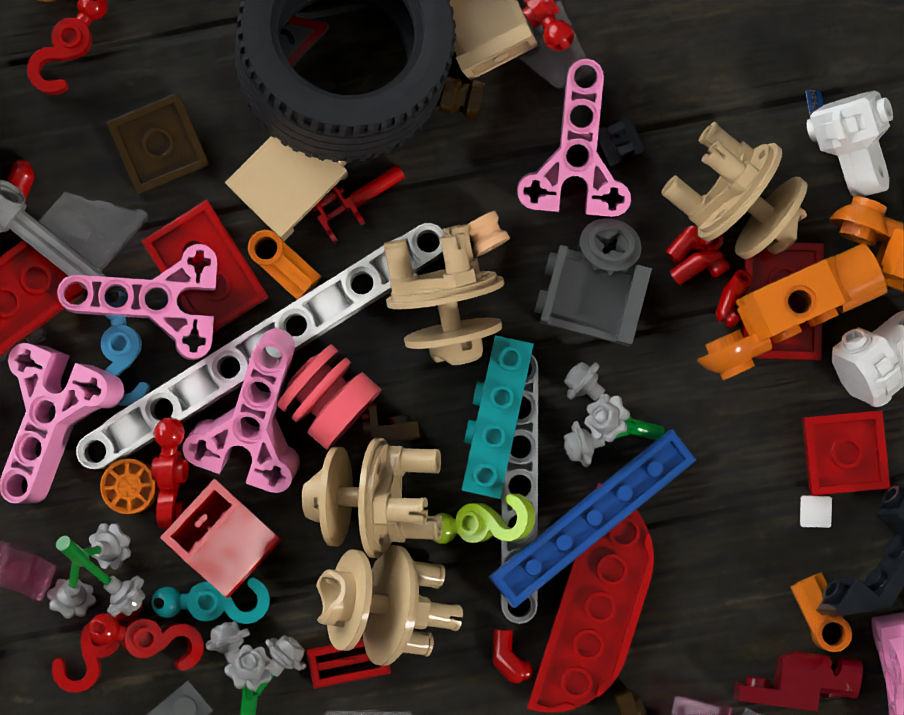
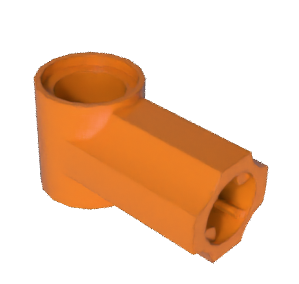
(285, 266)
(809, 596)

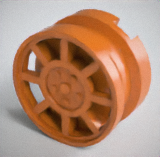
(129, 486)

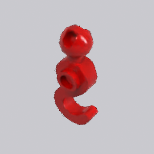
(557, 33)
(70, 41)
(169, 471)
(145, 638)
(91, 653)

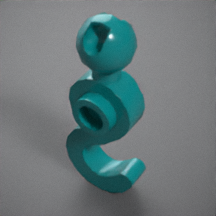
(208, 603)

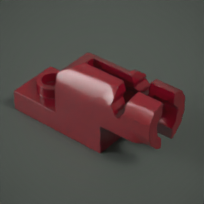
(801, 680)

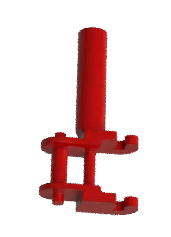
(357, 198)

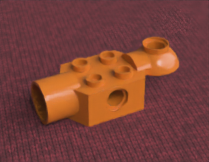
(866, 223)
(830, 284)

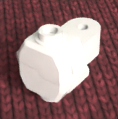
(852, 132)
(872, 362)

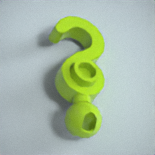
(480, 522)

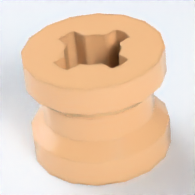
(486, 233)

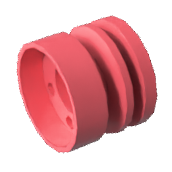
(328, 396)

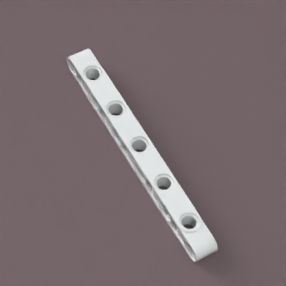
(204, 383)

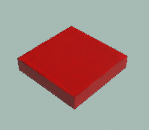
(846, 453)

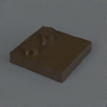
(158, 143)

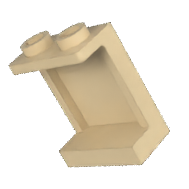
(489, 34)
(284, 184)

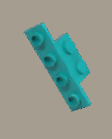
(497, 416)

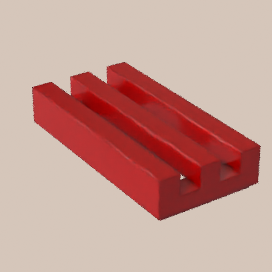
(341, 678)

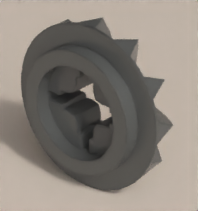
(601, 234)

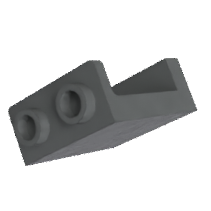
(590, 299)

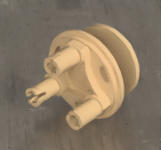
(738, 190)
(454, 339)
(381, 509)
(383, 604)

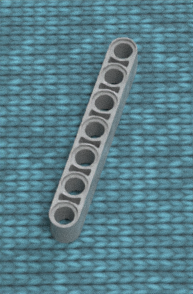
(529, 468)

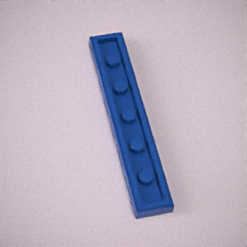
(592, 518)

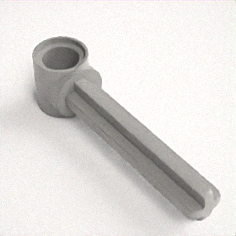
(15, 218)

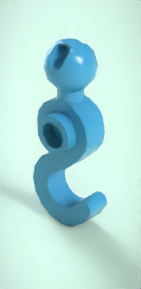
(122, 346)

